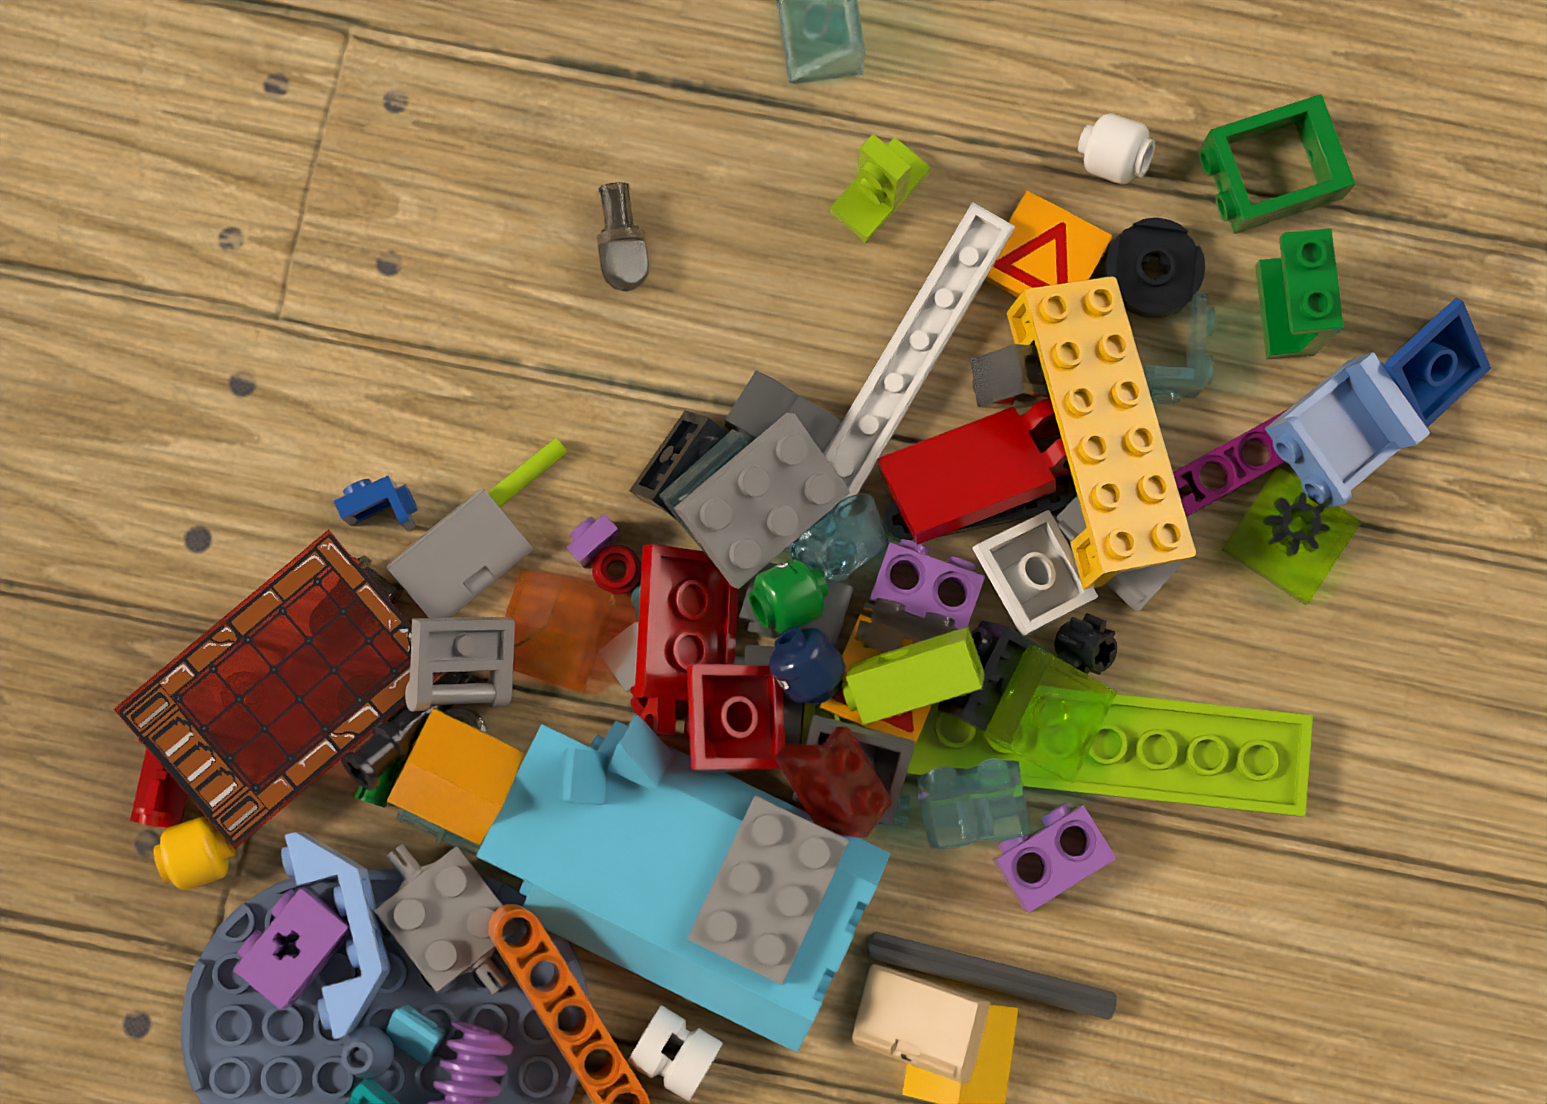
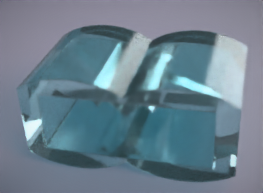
(974, 804)

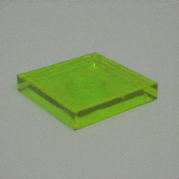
(1304, 572)
(1050, 713)

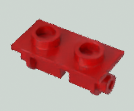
(158, 796)

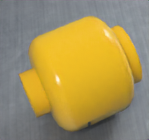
(192, 854)

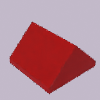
(734, 718)

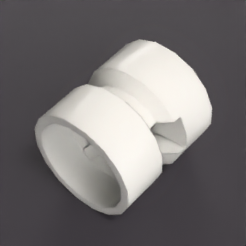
(690, 1063)

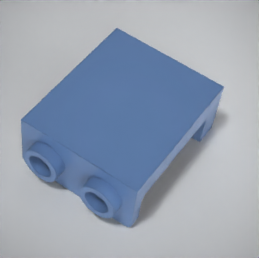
(1345, 429)

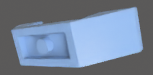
(314, 862)

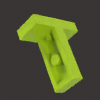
(881, 186)

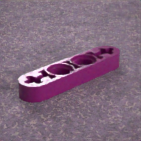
(1231, 460)

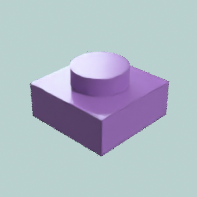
(591, 538)

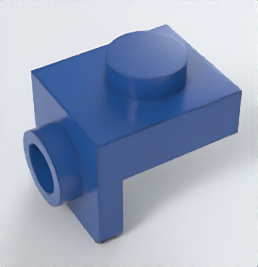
(369, 498)

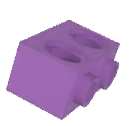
(930, 576)
(1058, 868)

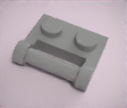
(461, 646)

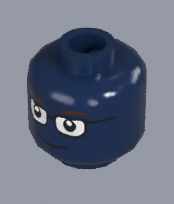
(807, 665)

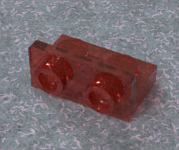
(836, 784)

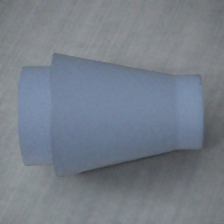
(378, 1049)

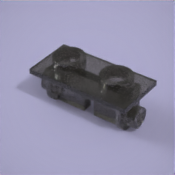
(891, 625)

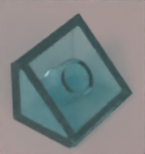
(821, 39)

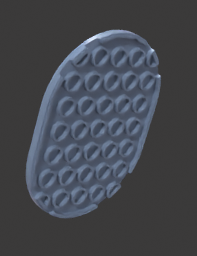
(253, 1053)

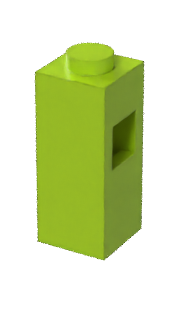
(914, 676)

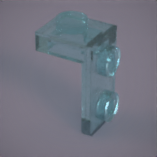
(1172, 383)

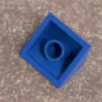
(1439, 362)

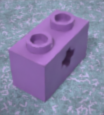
(283, 976)

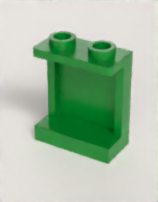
(1300, 295)

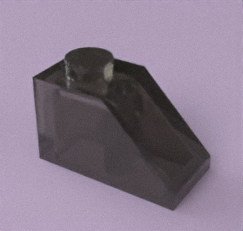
(1009, 378)

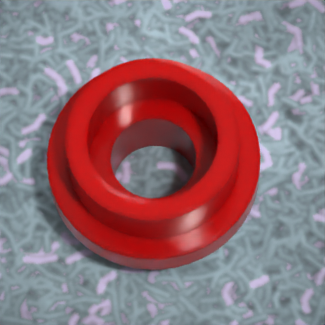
(613, 554)

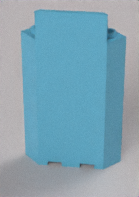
(639, 870)

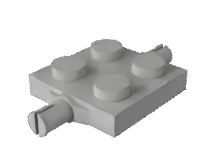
(444, 919)

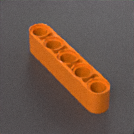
(558, 993)

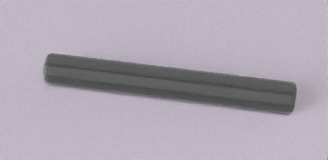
(992, 975)

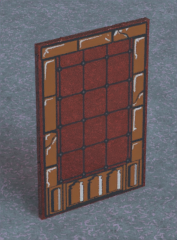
(276, 689)

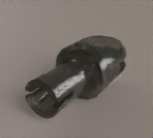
(621, 243)

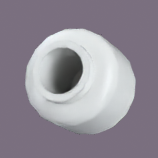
(1116, 148)

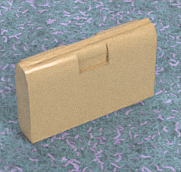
(920, 1023)

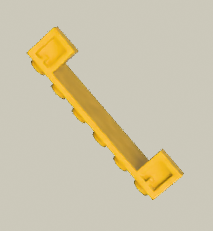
(1105, 428)

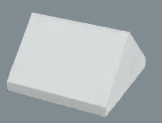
(1034, 573)

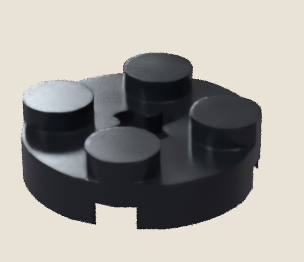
(1175, 251)

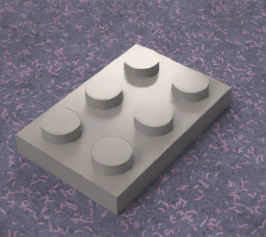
(762, 500)
(768, 890)

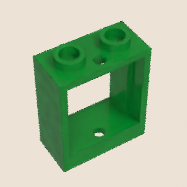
(1322, 149)

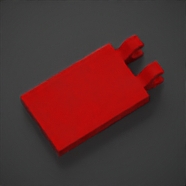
(975, 470)
(683, 621)

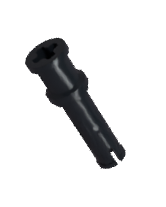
(393, 739)

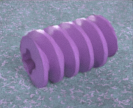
(473, 1066)

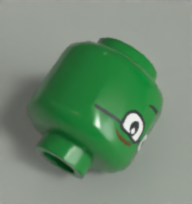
(788, 596)

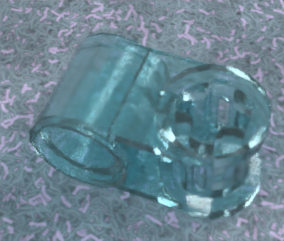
(843, 538)

